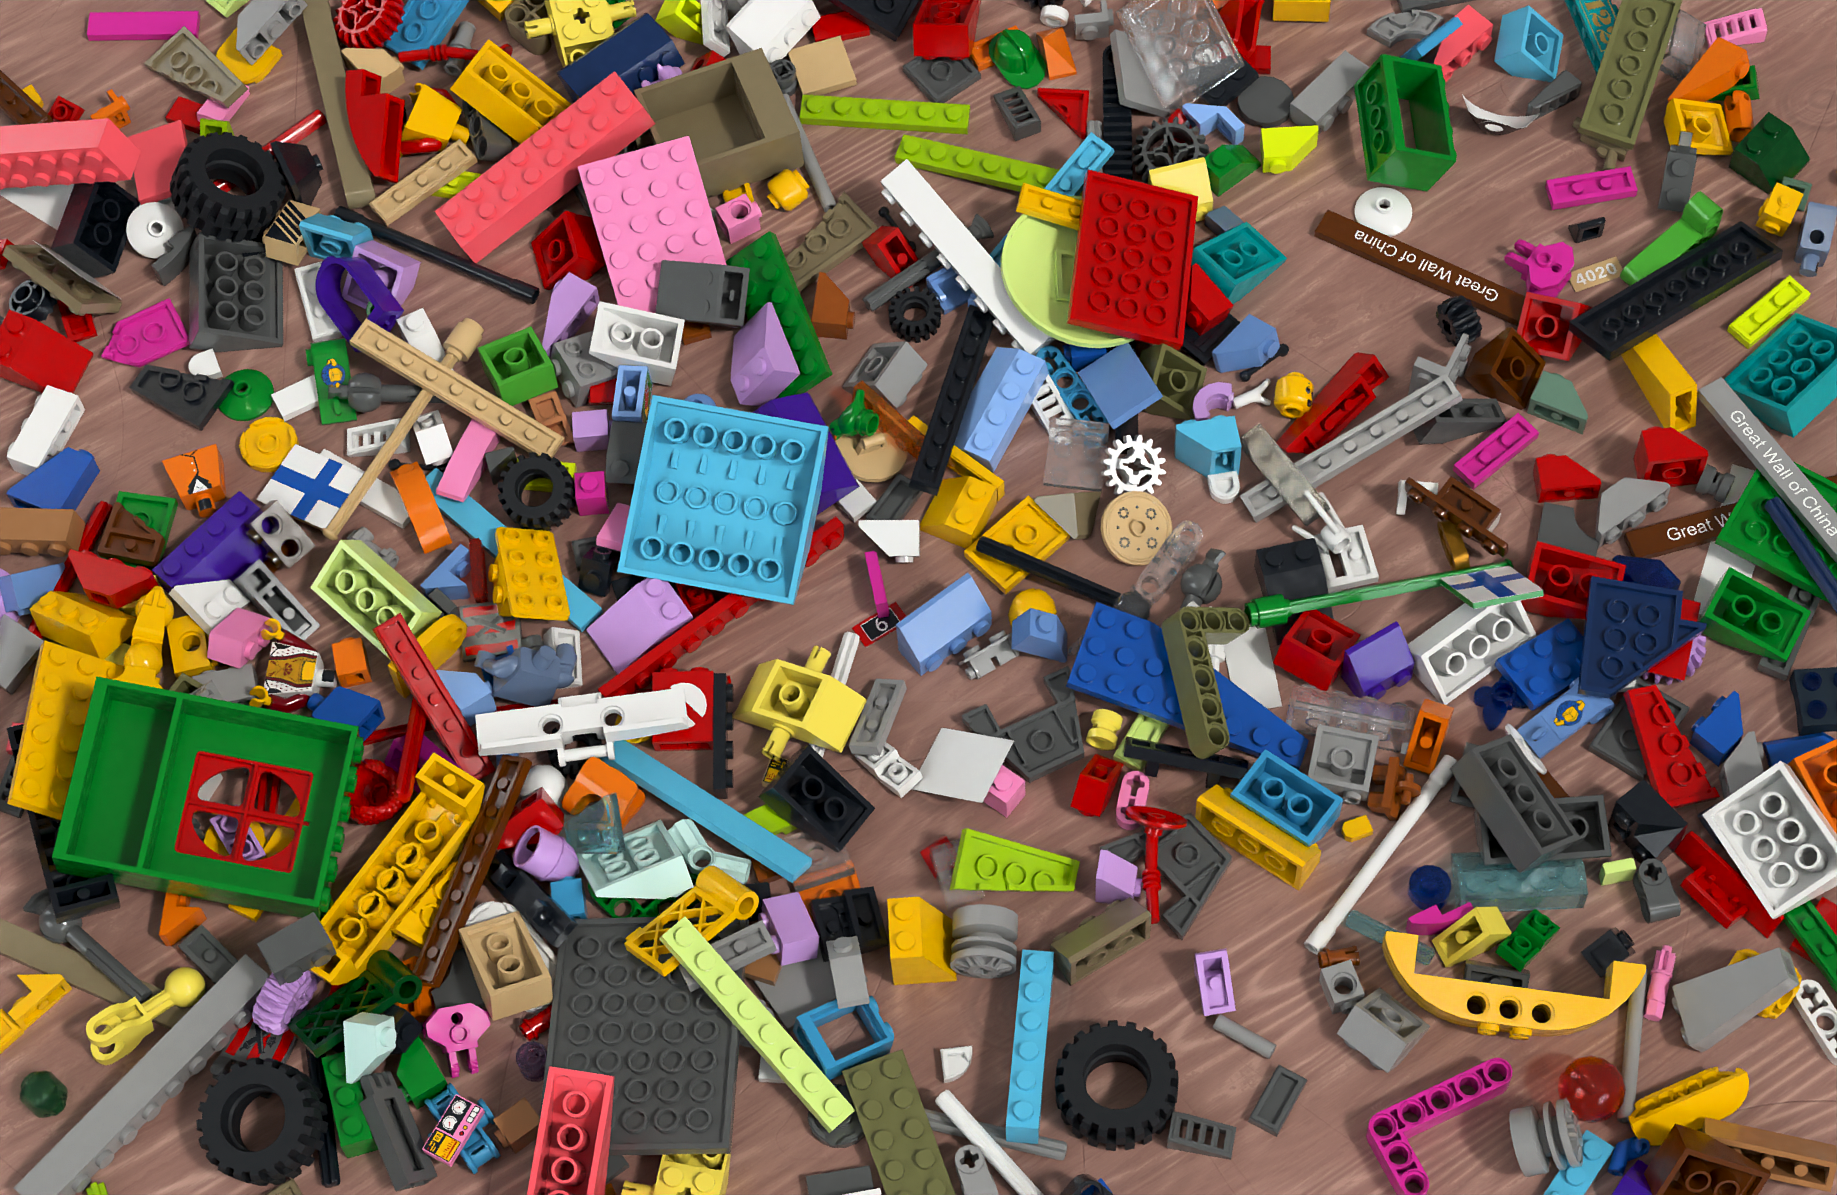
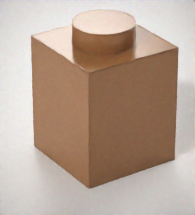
(517, 1126)

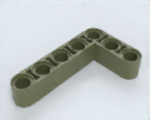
(1186, 644)

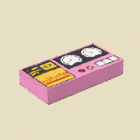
(453, 1130)

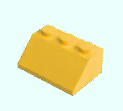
(82, 623)

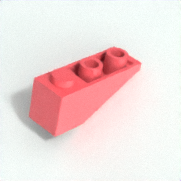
(1464, 42)

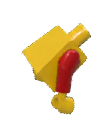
(432, 121)

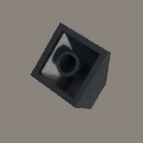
(299, 169)

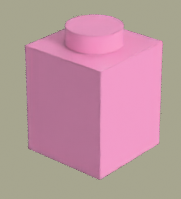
(1005, 792)

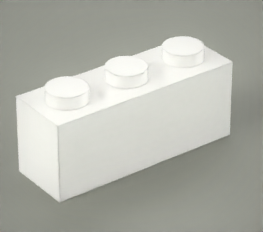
(45, 430)

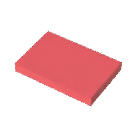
(158, 159)

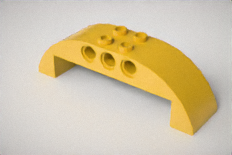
(401, 868)
(1449, 997)

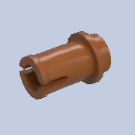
(1332, 957)

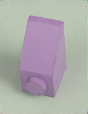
(1116, 879)

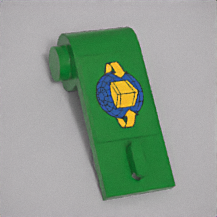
(331, 367)

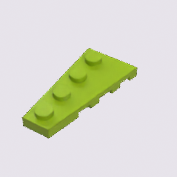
(1004, 865)

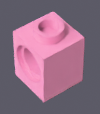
(738, 228)

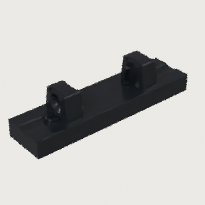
(1158, 753)
(530, 899)

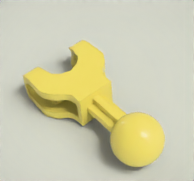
(132, 1021)

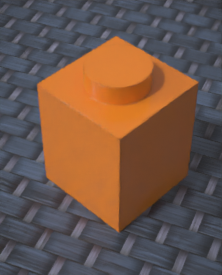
(351, 662)

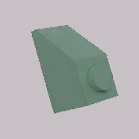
(1558, 403)

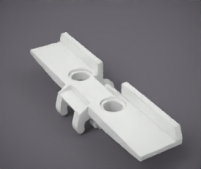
(581, 714)

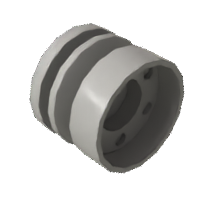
(984, 941)
(1552, 1136)

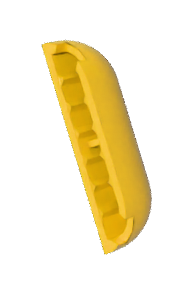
(1688, 1103)

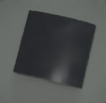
(848, 916)

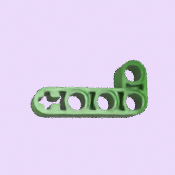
(1696, 226)

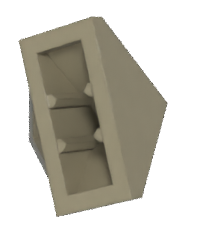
(1072, 511)

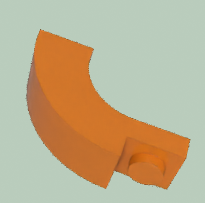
(421, 507)

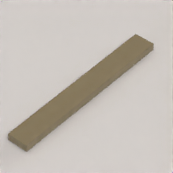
(77, 970)

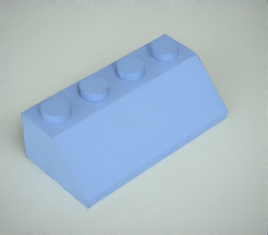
(999, 404)

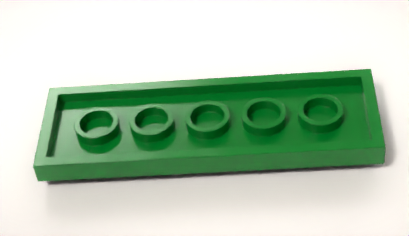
(774, 283)

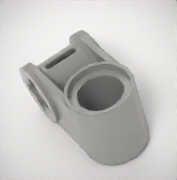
(977, 1179)

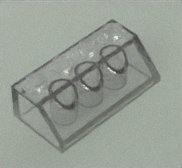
(1365, 715)

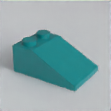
(1238, 260)

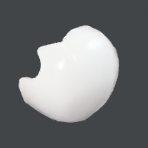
(548, 778)

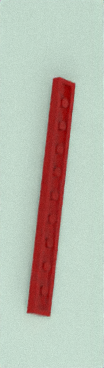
(706, 624)

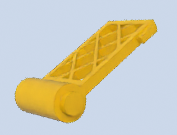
(718, 895)

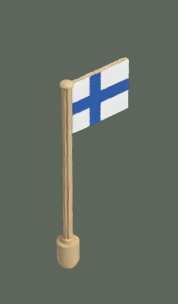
(328, 492)

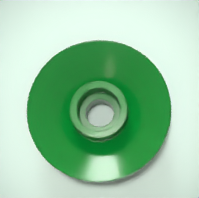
(253, 401)

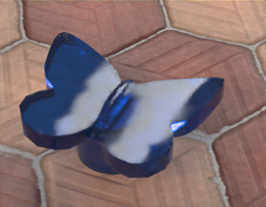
(1497, 702)

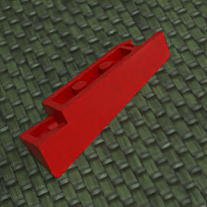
(1335, 405)

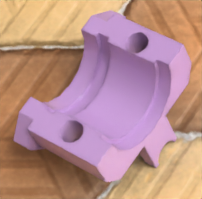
(1211, 397)

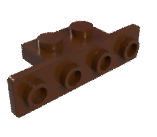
(1464, 509)

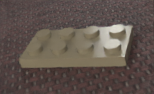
(61, 281)

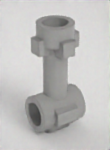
(367, 537)

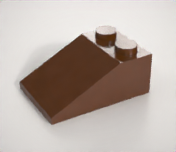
(1701, 1165)

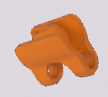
(598, 780)

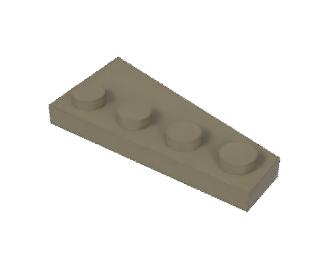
(196, 68)
(831, 242)

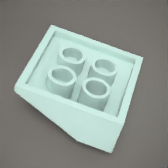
(646, 870)

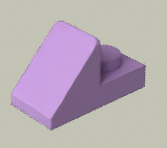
(1214, 982)

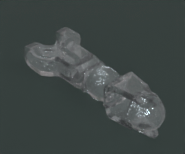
(1162, 571)

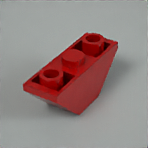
(111, 580)

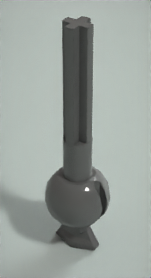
(979, 229)
(367, 392)
(1202, 581)
(86, 945)

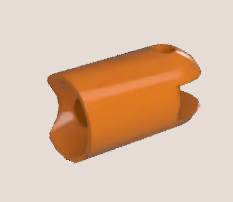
(1738, 115)

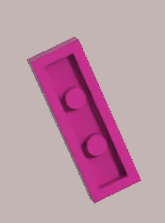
(1591, 188)
(1495, 451)

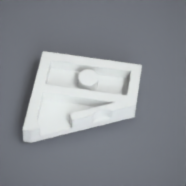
(209, 601)

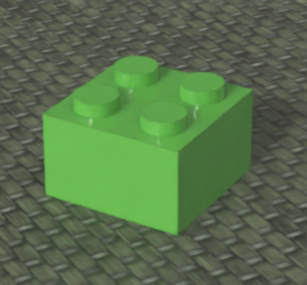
(518, 367)

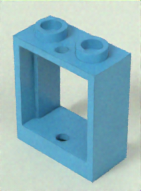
(815, 1047)

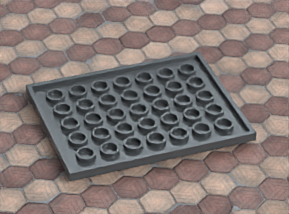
(661, 1042)

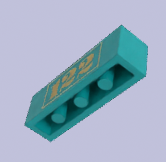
(1594, 24)

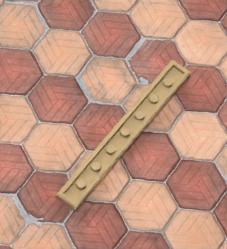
(455, 390)

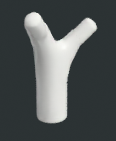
(1252, 396)

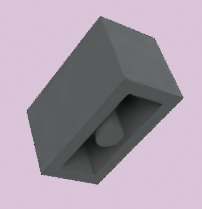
(297, 949)

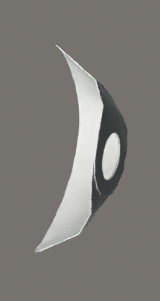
(1496, 123)

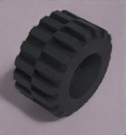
(524, 472)

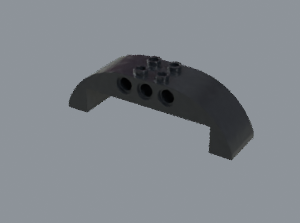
(69, 894)

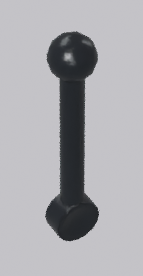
(884, 212)
(1246, 375)
(395, 464)

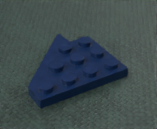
(1629, 633)

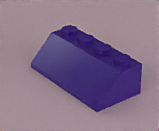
(837, 475)
(216, 548)

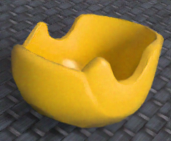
(1029, 599)

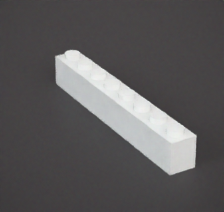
(960, 252)

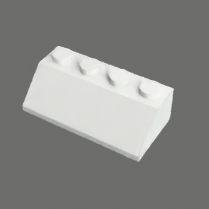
(1466, 646)

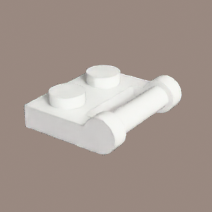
(1355, 561)

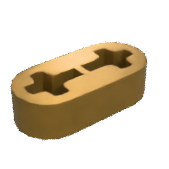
(1453, 545)

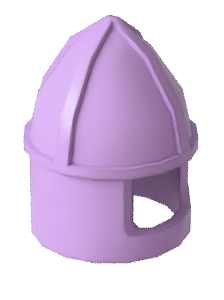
(550, 860)

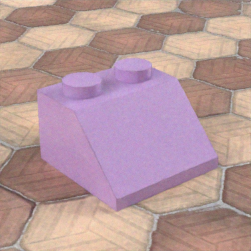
(392, 267)

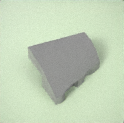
(17, 652)

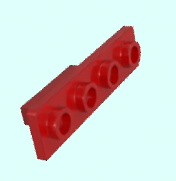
(1721, 888)

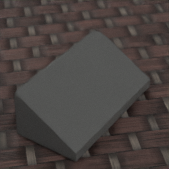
(1495, 974)

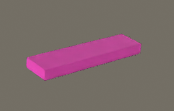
(141, 25)

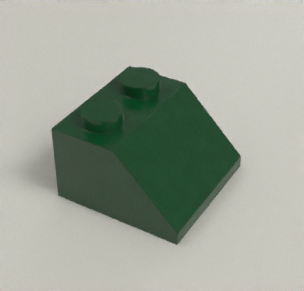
(1769, 154)

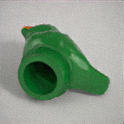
(855, 419)

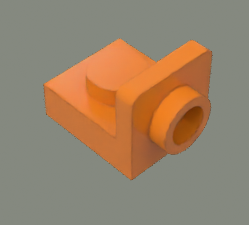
(115, 111)

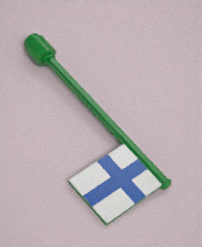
(1475, 586)

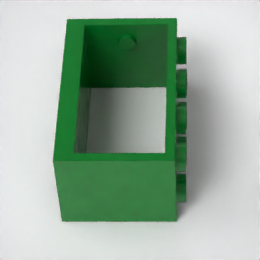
(1381, 123)

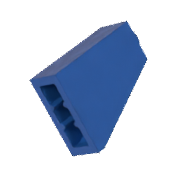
(57, 483)

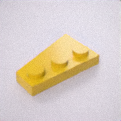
(419, 917)

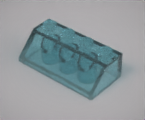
(1540, 888)

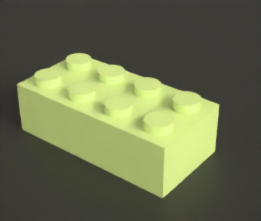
(371, 591)

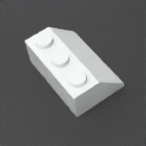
(772, 26)

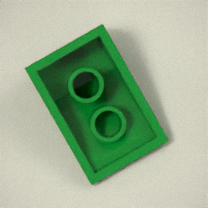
(1752, 617)

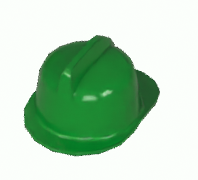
(1017, 58)

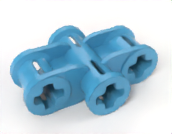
(479, 1146)

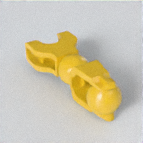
(144, 656)

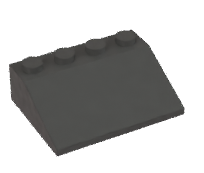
(234, 298)

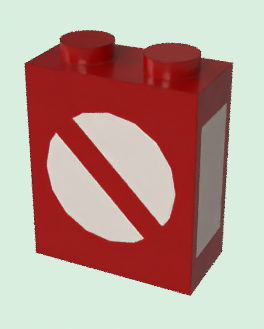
(699, 700)

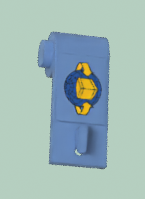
(1563, 719)

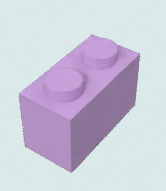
(790, 928)

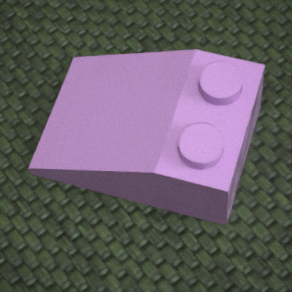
(762, 359)
(639, 622)

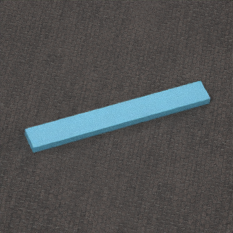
(480, 524)
(709, 811)

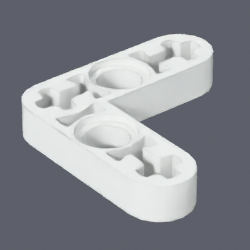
(1805, 1006)

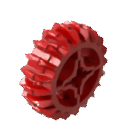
(368, 22)

